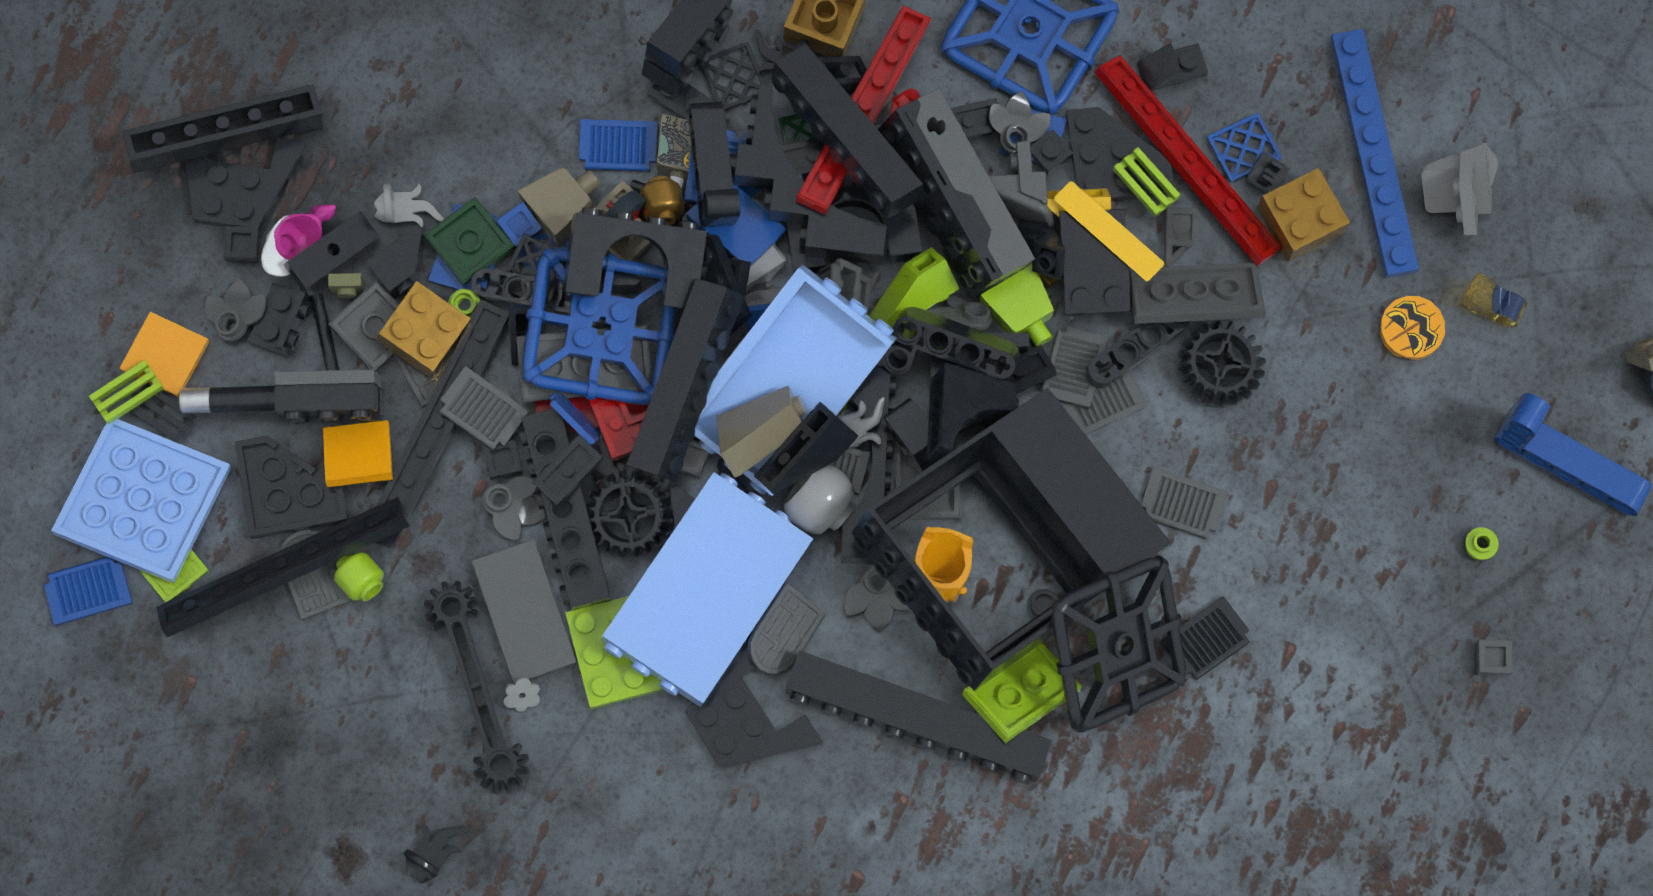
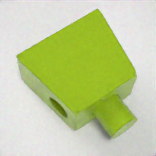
(1021, 305)

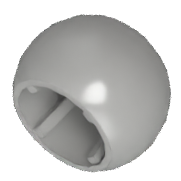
(820, 501)

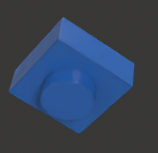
(519, 222)

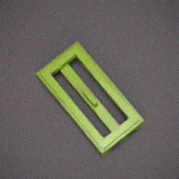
(1128, 161)
(120, 381)

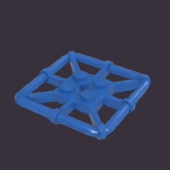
(1032, 48)
(583, 339)

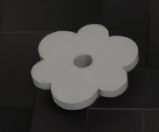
(521, 694)

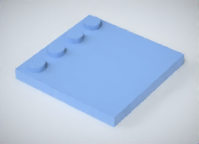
(141, 499)

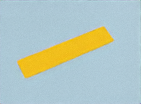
(1109, 231)

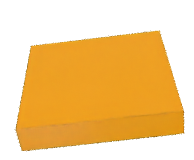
(168, 351)
(357, 453)

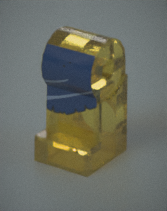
(1493, 302)

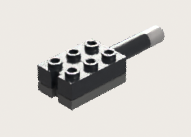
(297, 396)

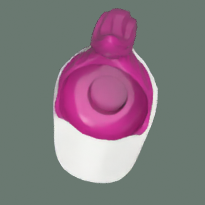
(293, 235)

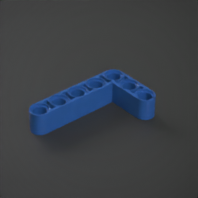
(1568, 459)

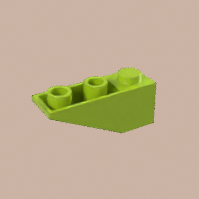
(918, 284)

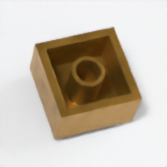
(824, 24)
(1303, 214)
(423, 329)

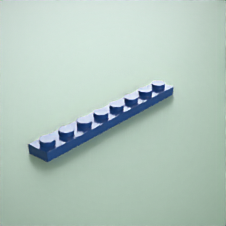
(1374, 153)

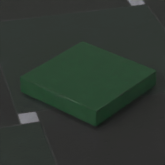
(469, 241)

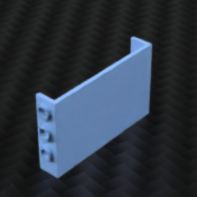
(801, 341)
(706, 589)

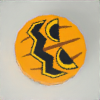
(1412, 327)

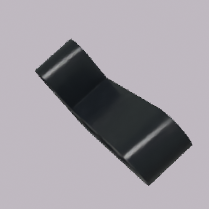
(716, 197)
(953, 349)

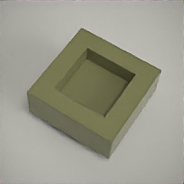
(346, 284)

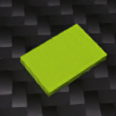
(1020, 693)

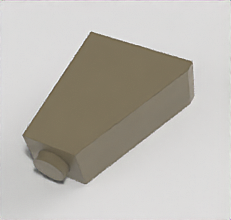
(758, 428)

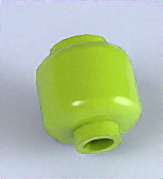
(359, 576)

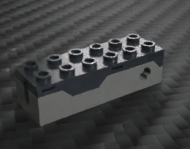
(956, 192)

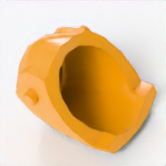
(945, 560)

